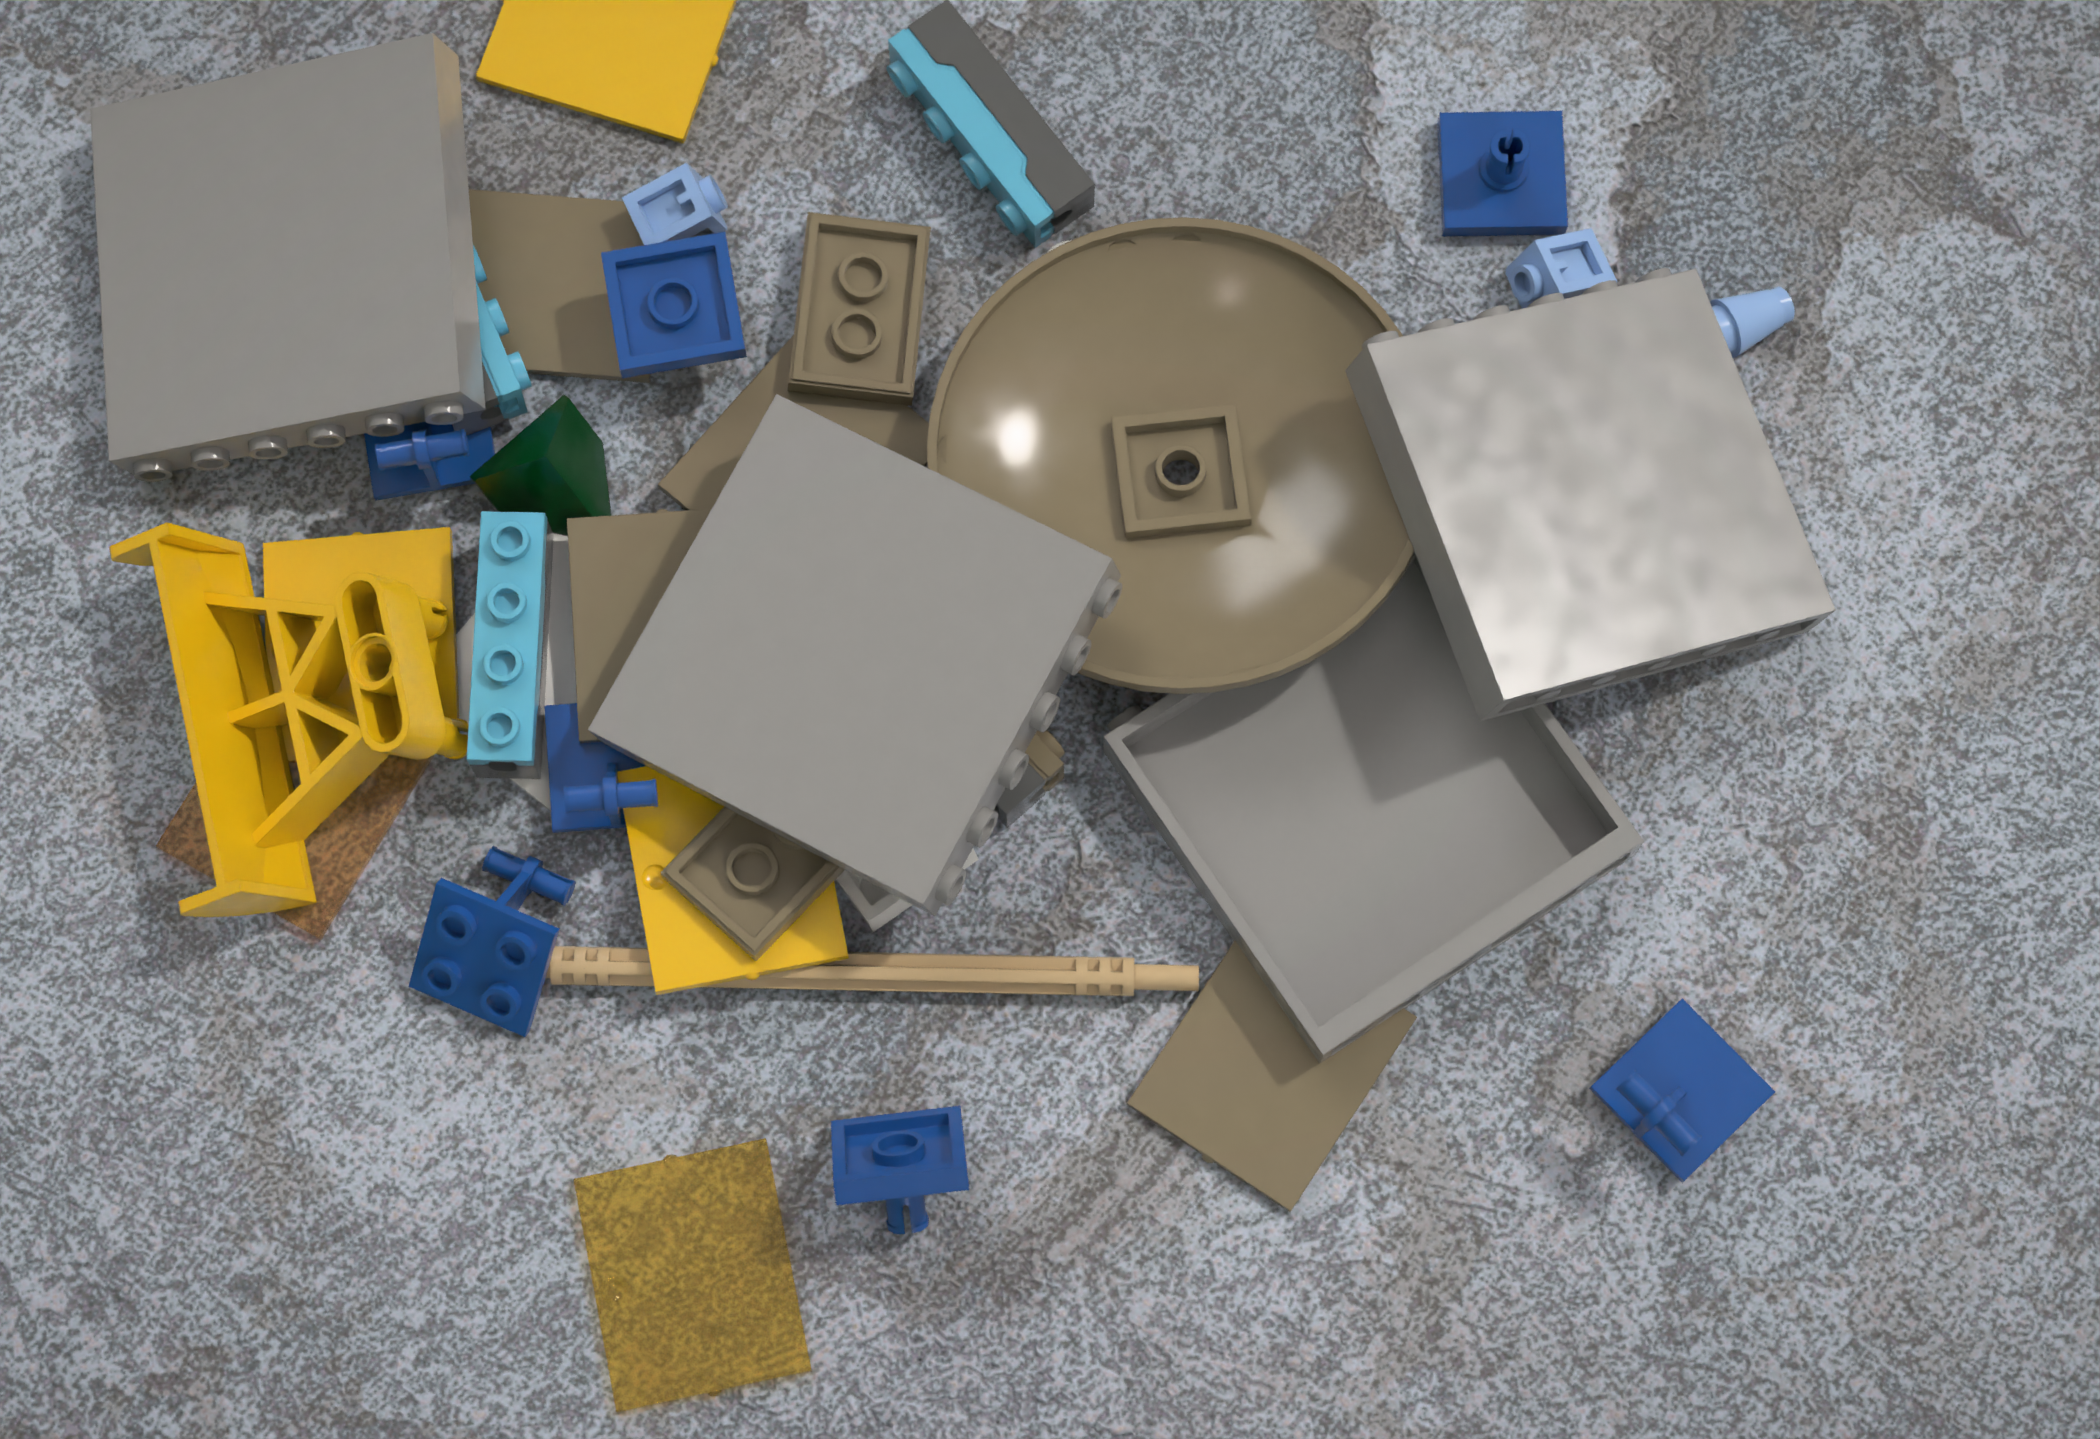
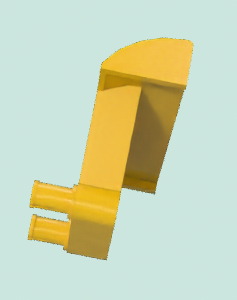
(235, 719)

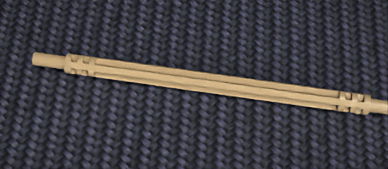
(902, 973)

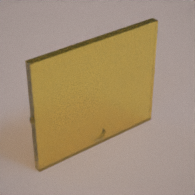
(692, 1275)

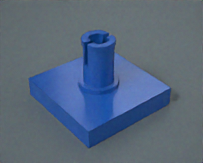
(1502, 173)
(673, 305)
(899, 1161)

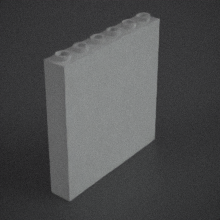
(286, 259)
(1587, 490)
(858, 654)
(1368, 818)

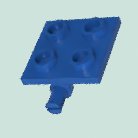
(425, 459)
(586, 779)
(486, 951)
(1682, 1090)

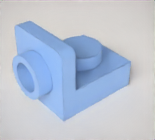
(676, 206)
(1558, 265)

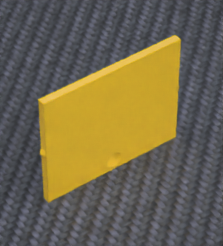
(610, 57)
(317, 566)
(681, 940)

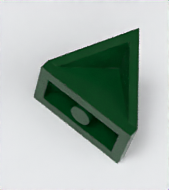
(549, 469)

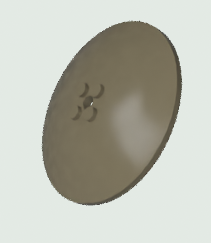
(1203, 353)

